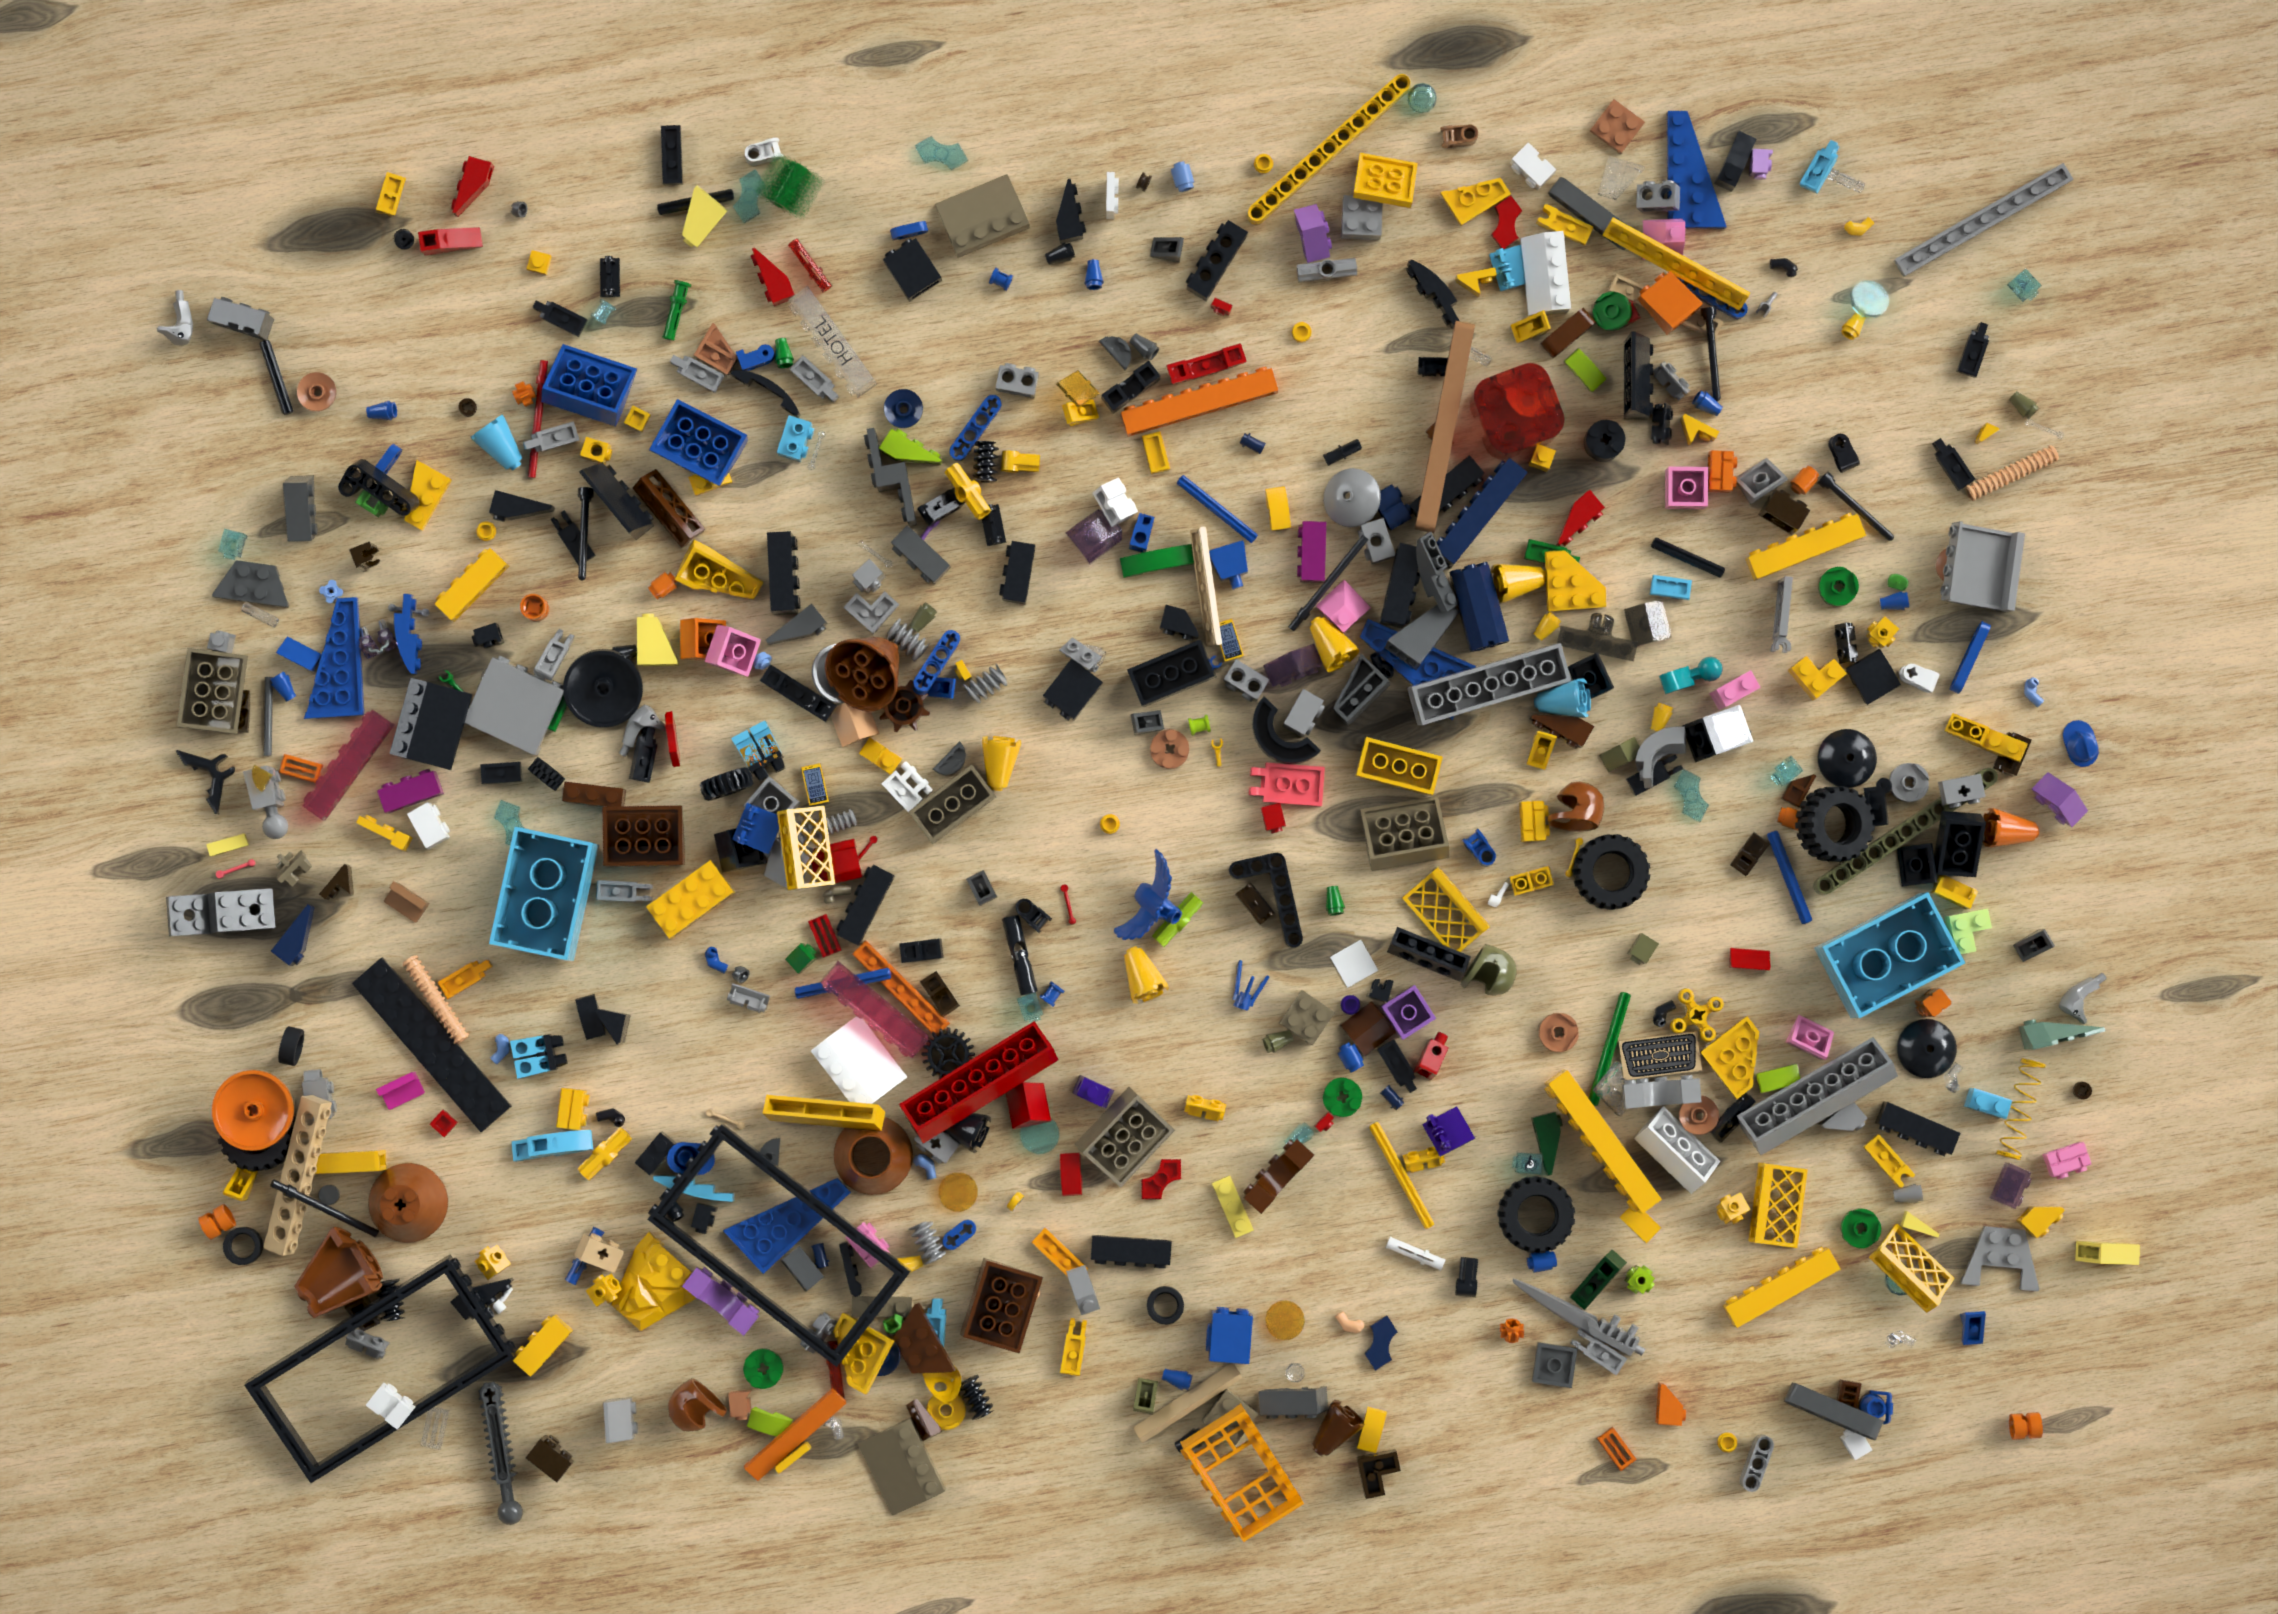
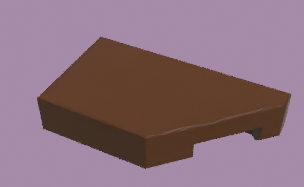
(1798, 790)

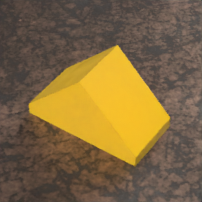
(240, 1184)

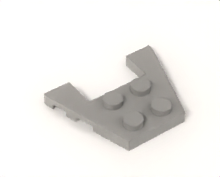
(2003, 1249)

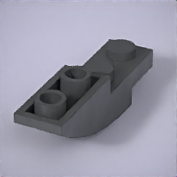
(1431, 572)

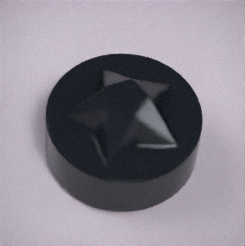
(403, 239)

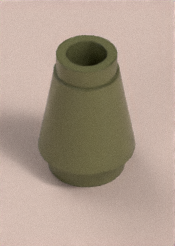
(2024, 405)
(923, 616)
(1276, 1041)

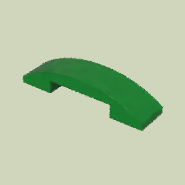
(1157, 560)

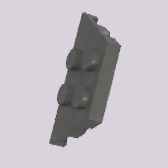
(252, 584)

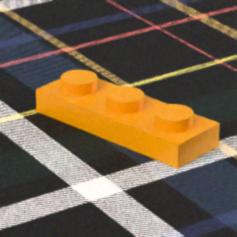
(1056, 1251)

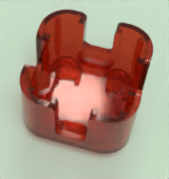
(1517, 410)

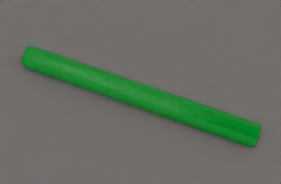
(1610, 1043)

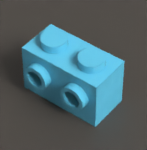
(795, 438)

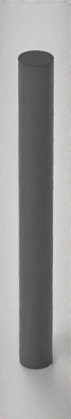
(268, 702)

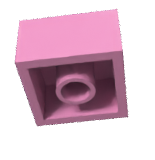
(1686, 488)
(732, 650)

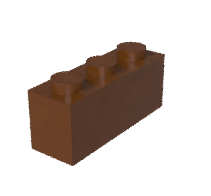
(593, 795)

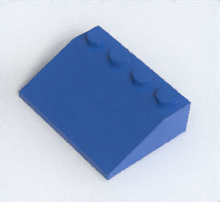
(588, 385)
(699, 442)

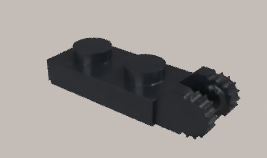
(571, 537)
(1659, 775)
(850, 1270)

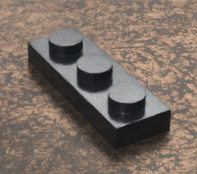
(671, 155)

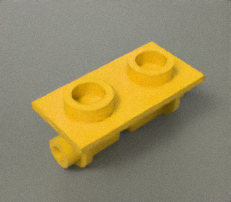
(1196, 1104)
(1415, 1159)

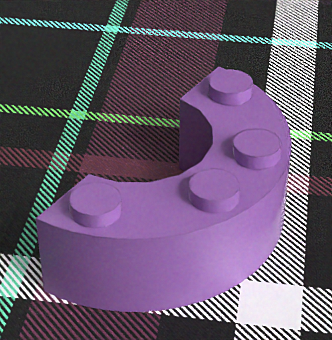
(722, 1299)

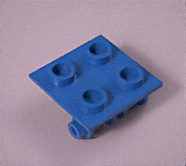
(757, 828)

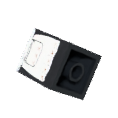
(1717, 733)

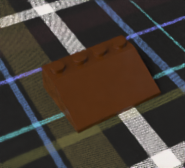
(643, 836)
(1001, 1305)

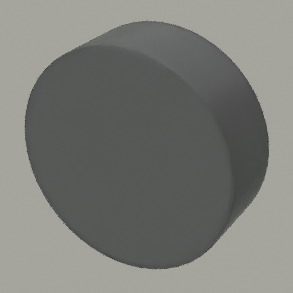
(329, 1194)

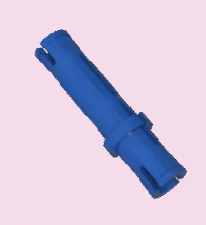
(574, 1275)

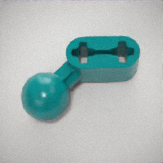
(1708, 669)

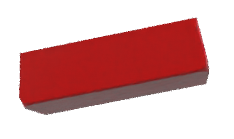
(1749, 959)

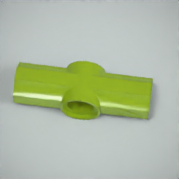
(1167, 930)

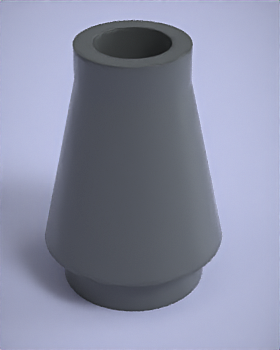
(1144, 346)

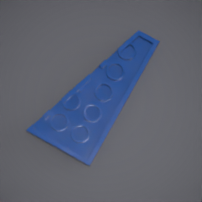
(1688, 170)
(1434, 666)
(339, 673)
(778, 1229)

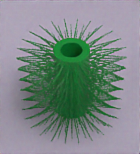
(789, 185)

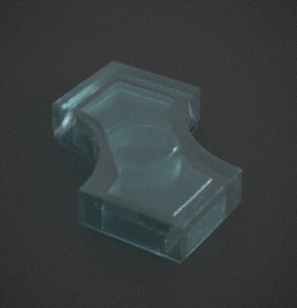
(948, 154)
(747, 204)
(1693, 802)
(508, 816)

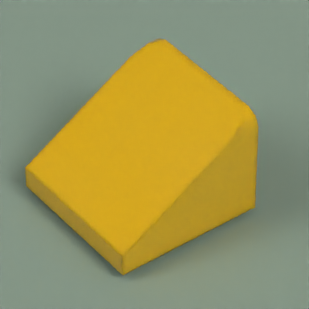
(1986, 431)

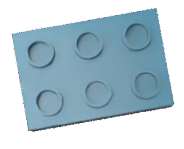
(544, 894)
(1889, 955)

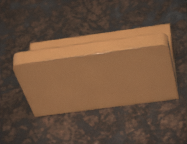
(406, 902)

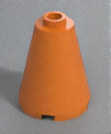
(2007, 829)

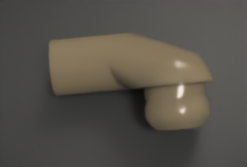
(836, 890)

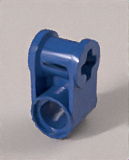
(1479, 847)

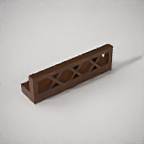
(665, 509)

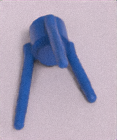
(1244, 999)

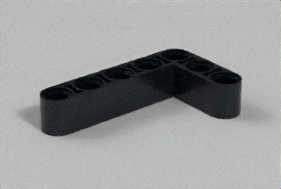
(1278, 891)

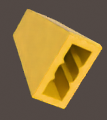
(351, 1161)

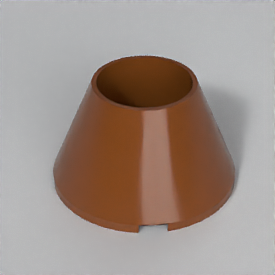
(897, 1170)

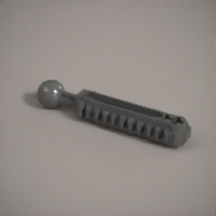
(509, 1511)

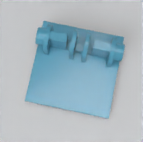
(1508, 267)

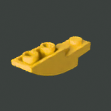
(1985, 738)

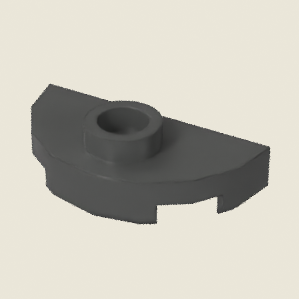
(1118, 350)
(952, 761)
(771, 1150)

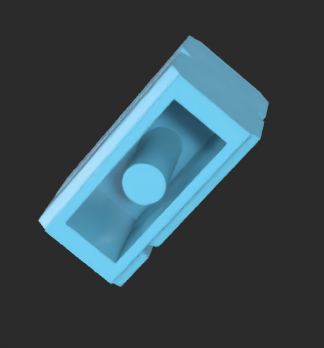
(1988, 1103)

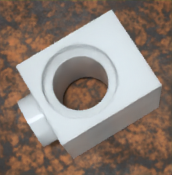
(1855, 1444)

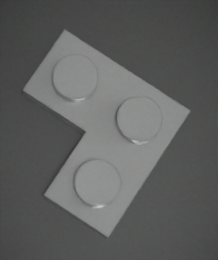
(871, 616)

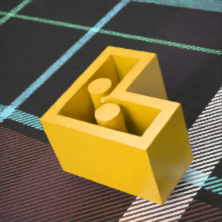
(1816, 681)

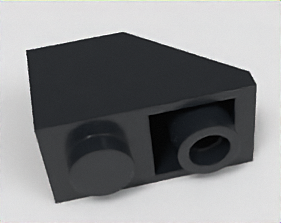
(1177, 621)

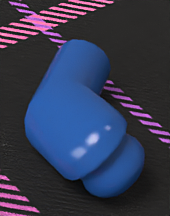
(713, 960)

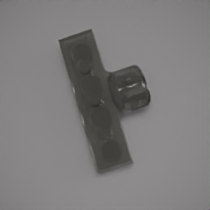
(1598, 639)

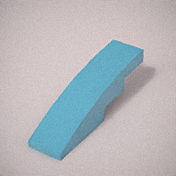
(704, 1191)

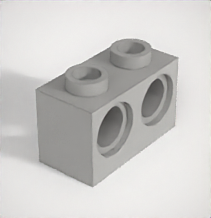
(1657, 201)
(1015, 386)
(1249, 675)

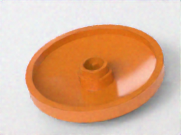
(252, 1110)

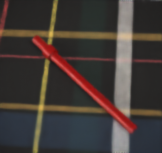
(540, 380)

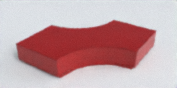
(1507, 213)
(672, 739)
(1168, 1171)

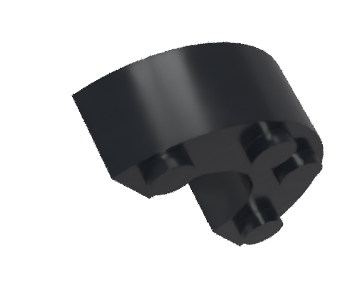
(1273, 745)

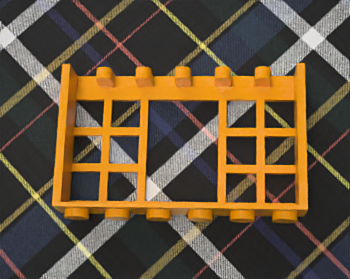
(1274, 1468)

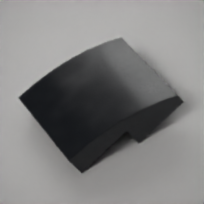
(1873, 676)

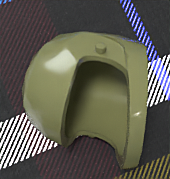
(1493, 969)

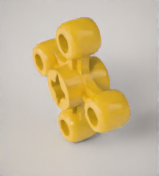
(1700, 1023)

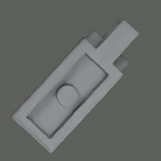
(698, 372)
(814, 378)
(552, 437)

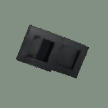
(921, 950)
(589, 1019)

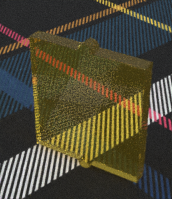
(1078, 388)

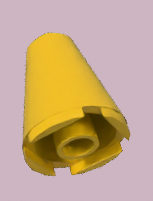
(1516, 580)
(1332, 644)
(999, 760)
(1142, 975)

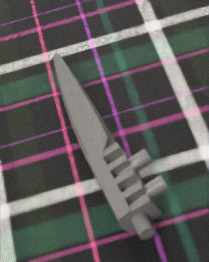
(1602, 1330)

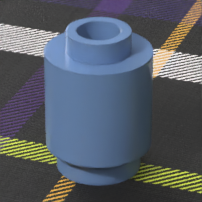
(1182, 176)

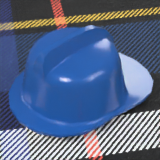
(2080, 743)
(681, 1153)

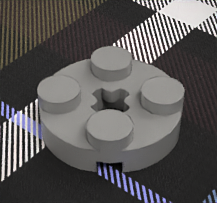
(1908, 771)

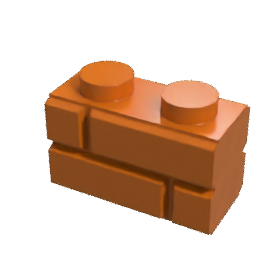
(1721, 471)
(1932, 1003)

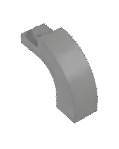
(1659, 744)

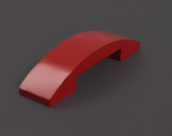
(1206, 364)

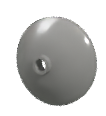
(1363, 498)
(820, 679)

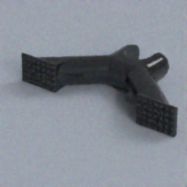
(212, 767)

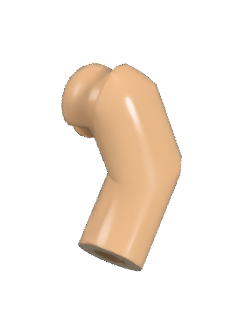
(1349, 1326)

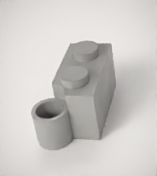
(318, 1086)

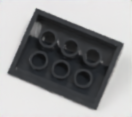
(1637, 377)
(618, 500)
(430, 724)

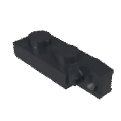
(561, 317)
(1974, 351)
(1952, 464)
(644, 756)
(1398, 1065)
(1729, 1120)

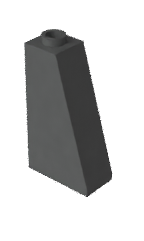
(1419, 637)

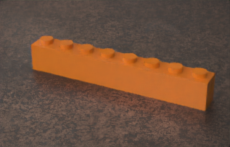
(1199, 402)

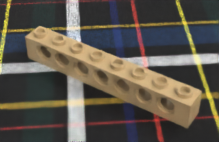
(295, 1165)

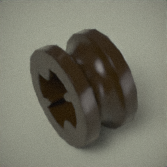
(1143, 182)
(469, 413)
(2087, 1093)

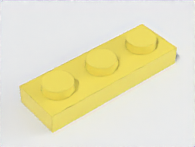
(1232, 1206)

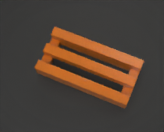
(317, 773)
(1606, 1435)

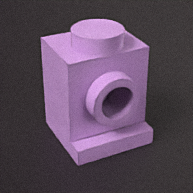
(1760, 163)

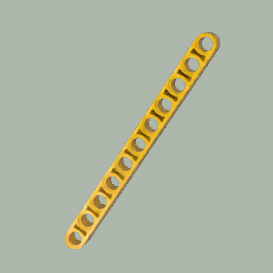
(1332, 140)

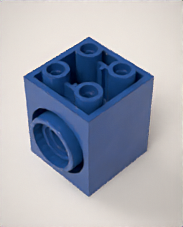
(1229, 1336)

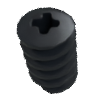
(985, 461)
(393, 1312)
(975, 1397)

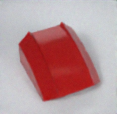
(844, 861)

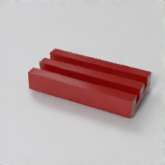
(831, 951)

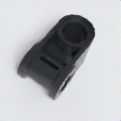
(1844, 454)
(1033, 915)

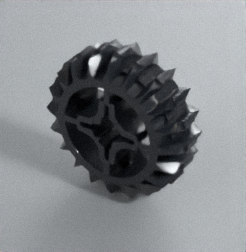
(726, 784)
(934, 1043)

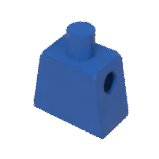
(1230, 563)

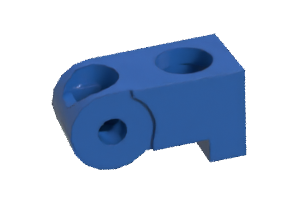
(756, 358)
(1141, 533)

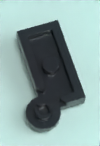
(1877, 799)

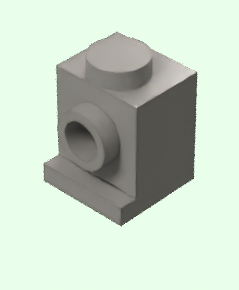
(221, 642)

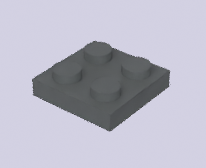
(1554, 1365)

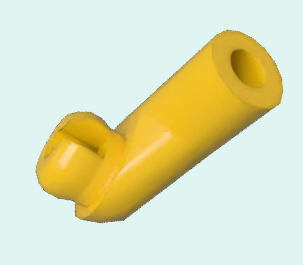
(1858, 229)

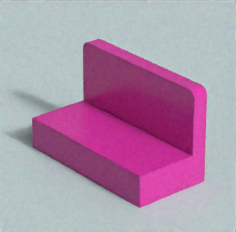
(401, 1090)

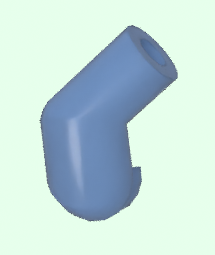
(2030, 691)
(502, 1048)
(926, 1163)

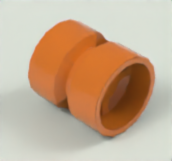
(534, 607)
(215, 1222)
(2023, 1426)

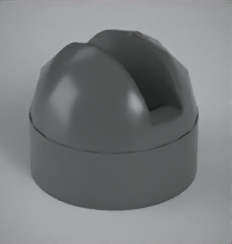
(515, 209)
(740, 974)

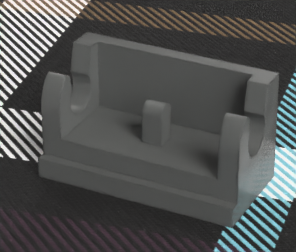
(802, 1268)

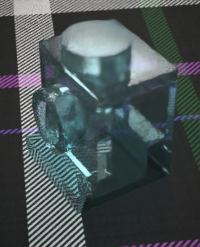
(232, 537)
(1786, 771)
(1027, 1000)

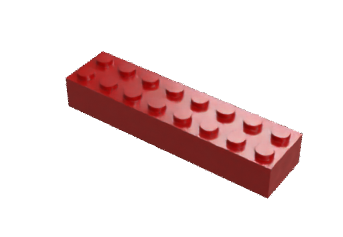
(978, 1082)

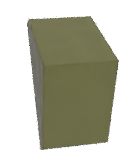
(1620, 754)
(1145, 1396)

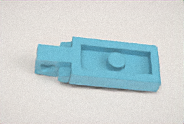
(1820, 167)
(937, 1318)

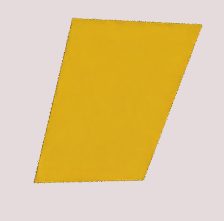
(1641, 1224)

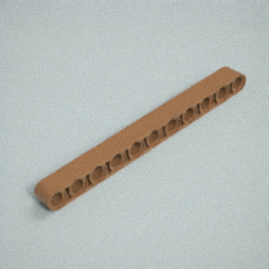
(1444, 426)

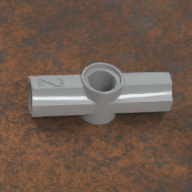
(1339, 268)

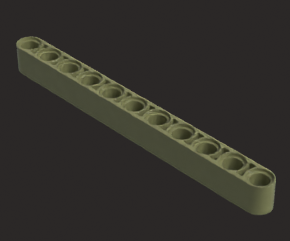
(1898, 840)

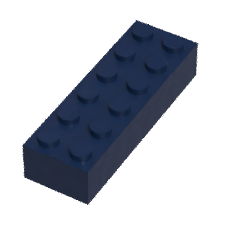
(1483, 508)

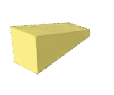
(227, 845)
(1911, 1222)

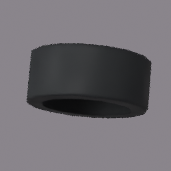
(291, 1046)
(227, 1246)
(1150, 1305)

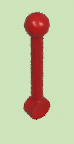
(873, 839)
(1064, 888)

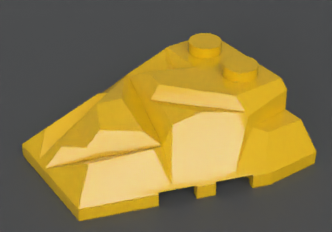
(652, 1284)

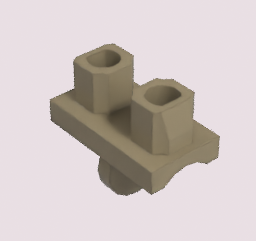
(286, 874)

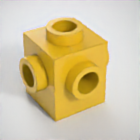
(1887, 629)
(1732, 1208)
(492, 1261)
(604, 1289)

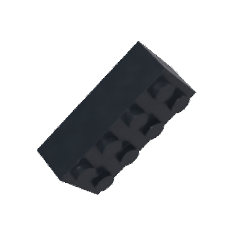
(782, 573)
(1400, 587)
(1171, 673)

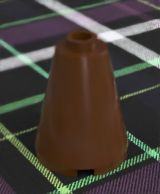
(1336, 1428)

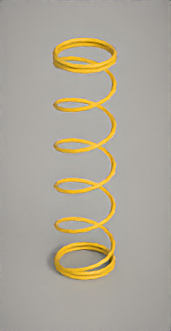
(2031, 1063)

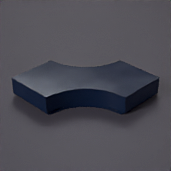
(1383, 1332)

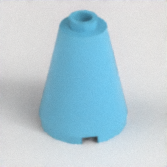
(499, 443)
(1565, 699)

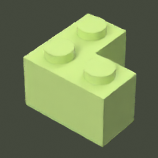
(1963, 925)

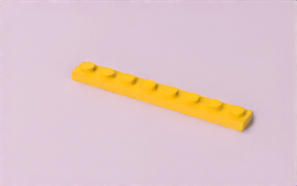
(1676, 263)

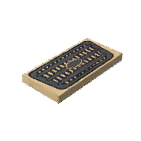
(1660, 1055)

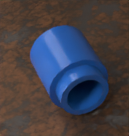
(1350, 1057)
(1541, 1261)

